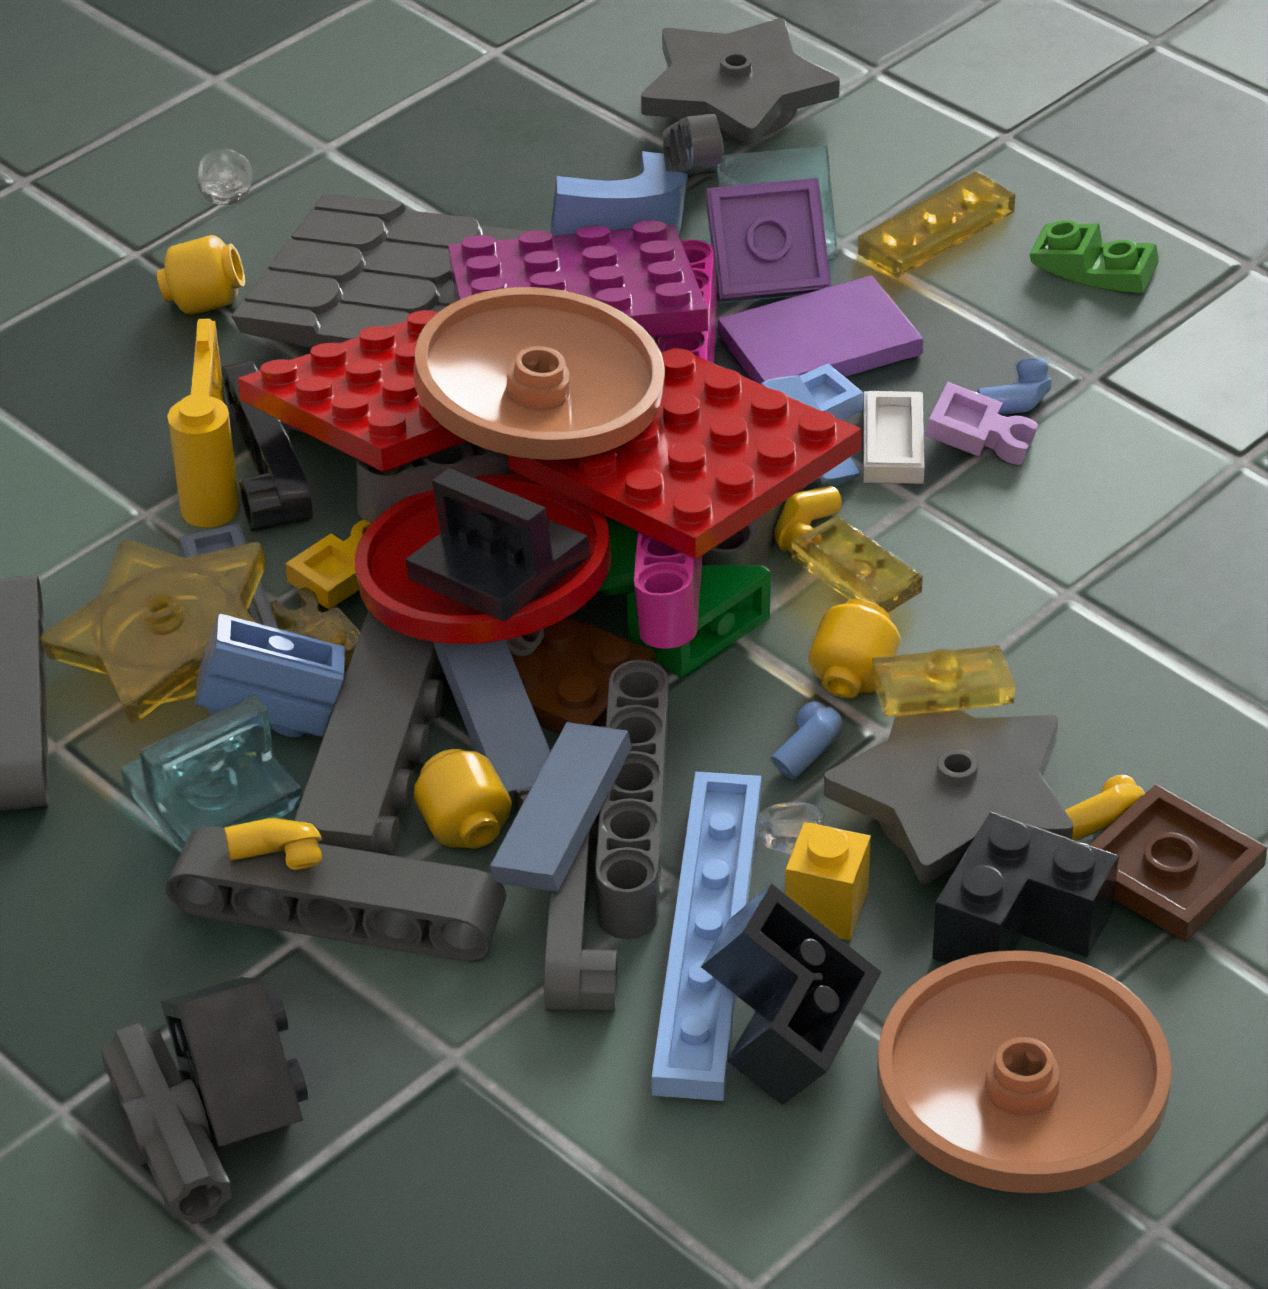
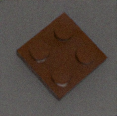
(572, 672)
(1178, 861)

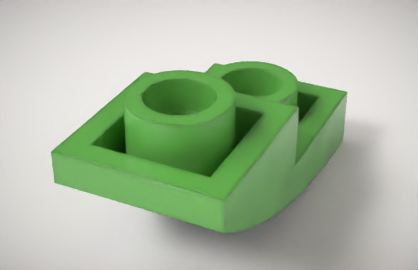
(1079, 255)

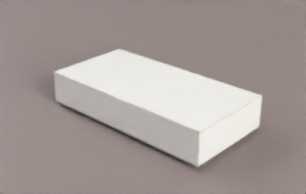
(893, 437)

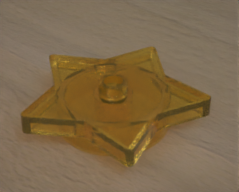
(156, 620)

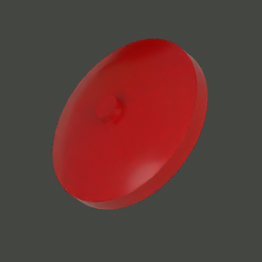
(439, 619)

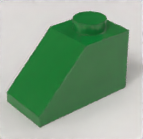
(730, 606)

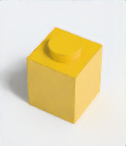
(830, 876)

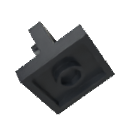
(493, 547)

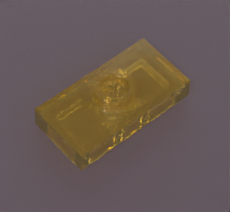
(856, 565)
(943, 680)

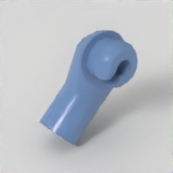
(1024, 392)
(816, 732)

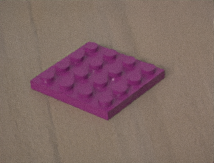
(630, 269)

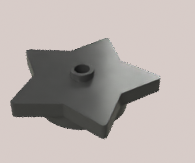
(740, 77)
(945, 777)

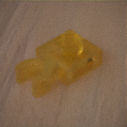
(328, 626)

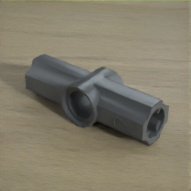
(166, 1124)

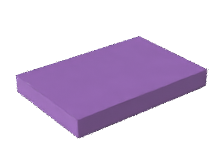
(842, 325)

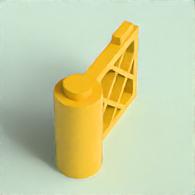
(204, 440)

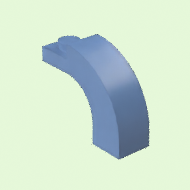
(620, 203)

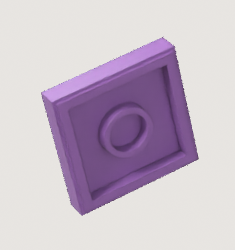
(768, 239)

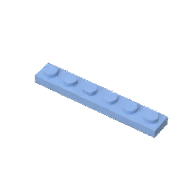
(712, 888)

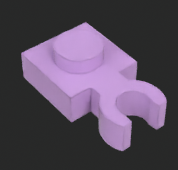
(974, 421)

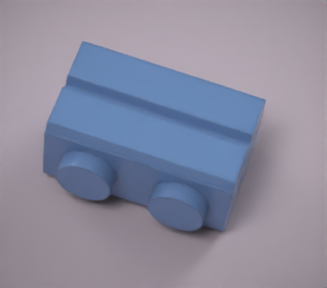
(284, 670)

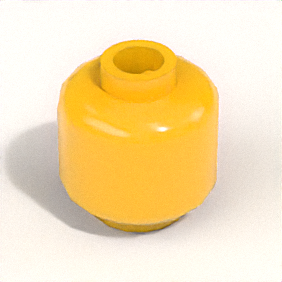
(201, 275)
(847, 643)
(462, 797)

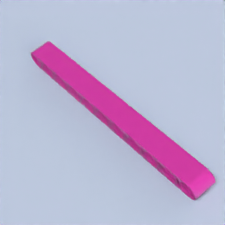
(663, 577)

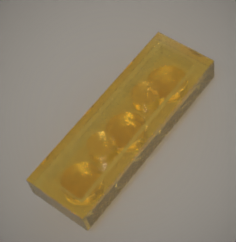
(936, 224)

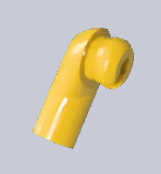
(801, 510)
(1104, 808)
(275, 835)

